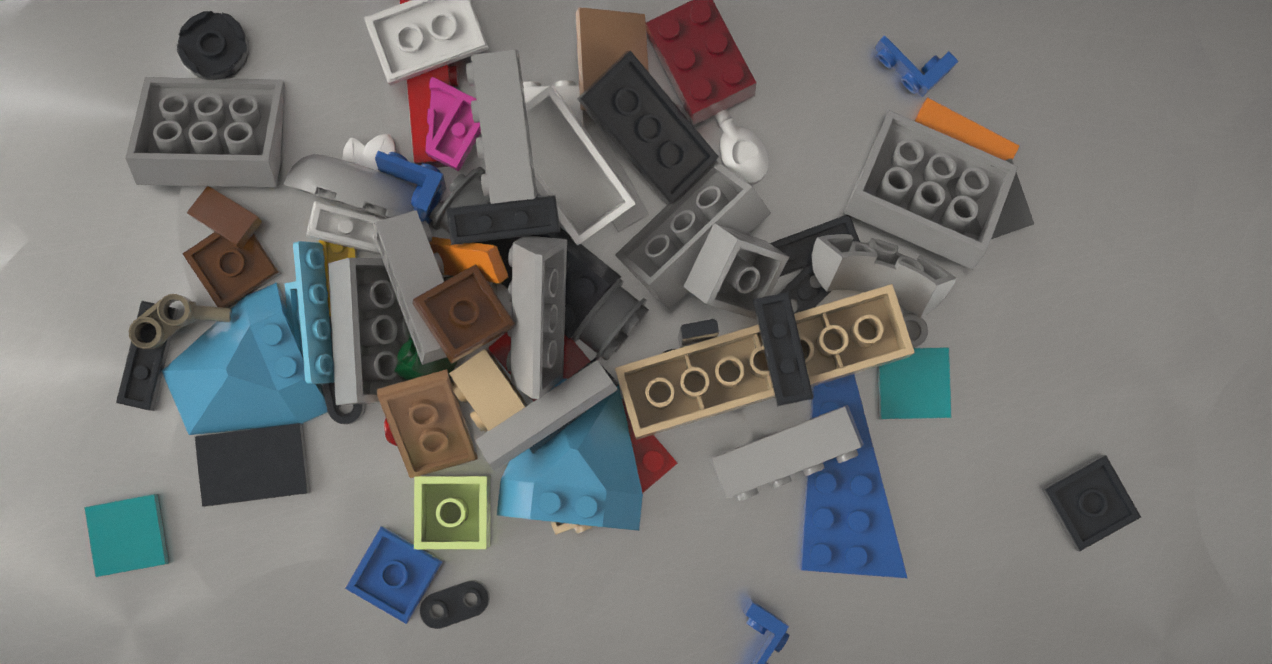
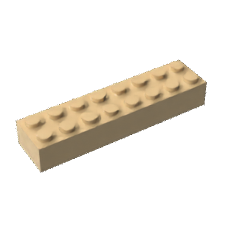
(733, 368)

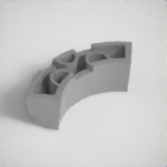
(352, 185)
(872, 265)

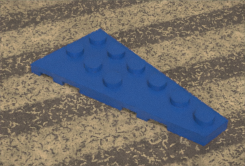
(846, 503)

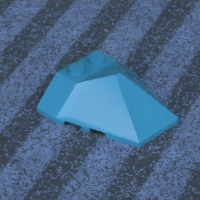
(245, 372)
(579, 474)

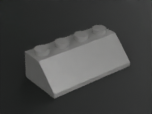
(671, 242)
(538, 313)

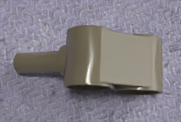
(165, 326)

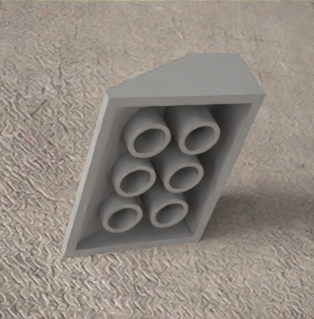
(207, 132)
(908, 192)
(365, 329)

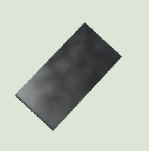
(648, 127)

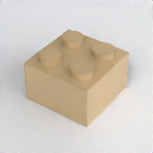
(487, 390)

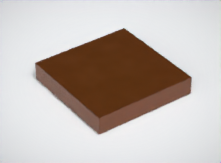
(231, 271)
(463, 313)

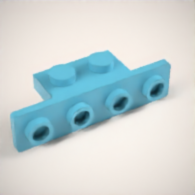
(310, 312)

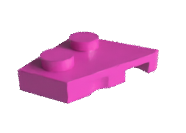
(450, 125)

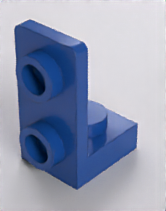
(912, 78)
(427, 177)
(761, 621)

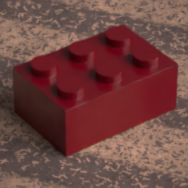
(701, 59)

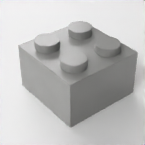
(735, 270)

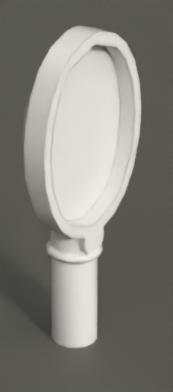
(741, 150)

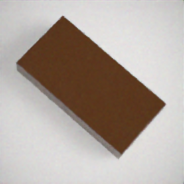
(224, 217)

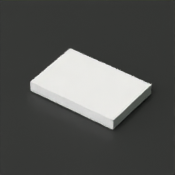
(424, 36)

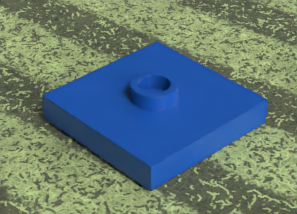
(394, 574)

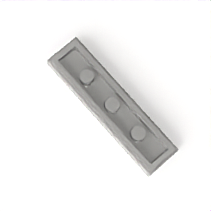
(545, 415)

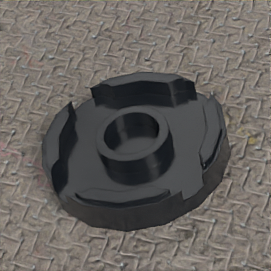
(212, 45)

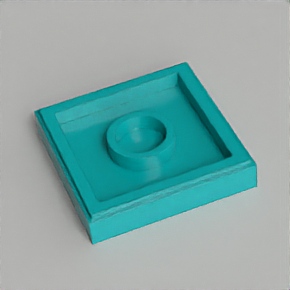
(916, 386)
(126, 535)

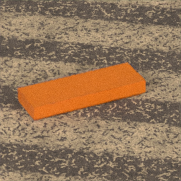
(965, 130)
(463, 256)

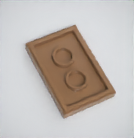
(604, 38)
(427, 423)

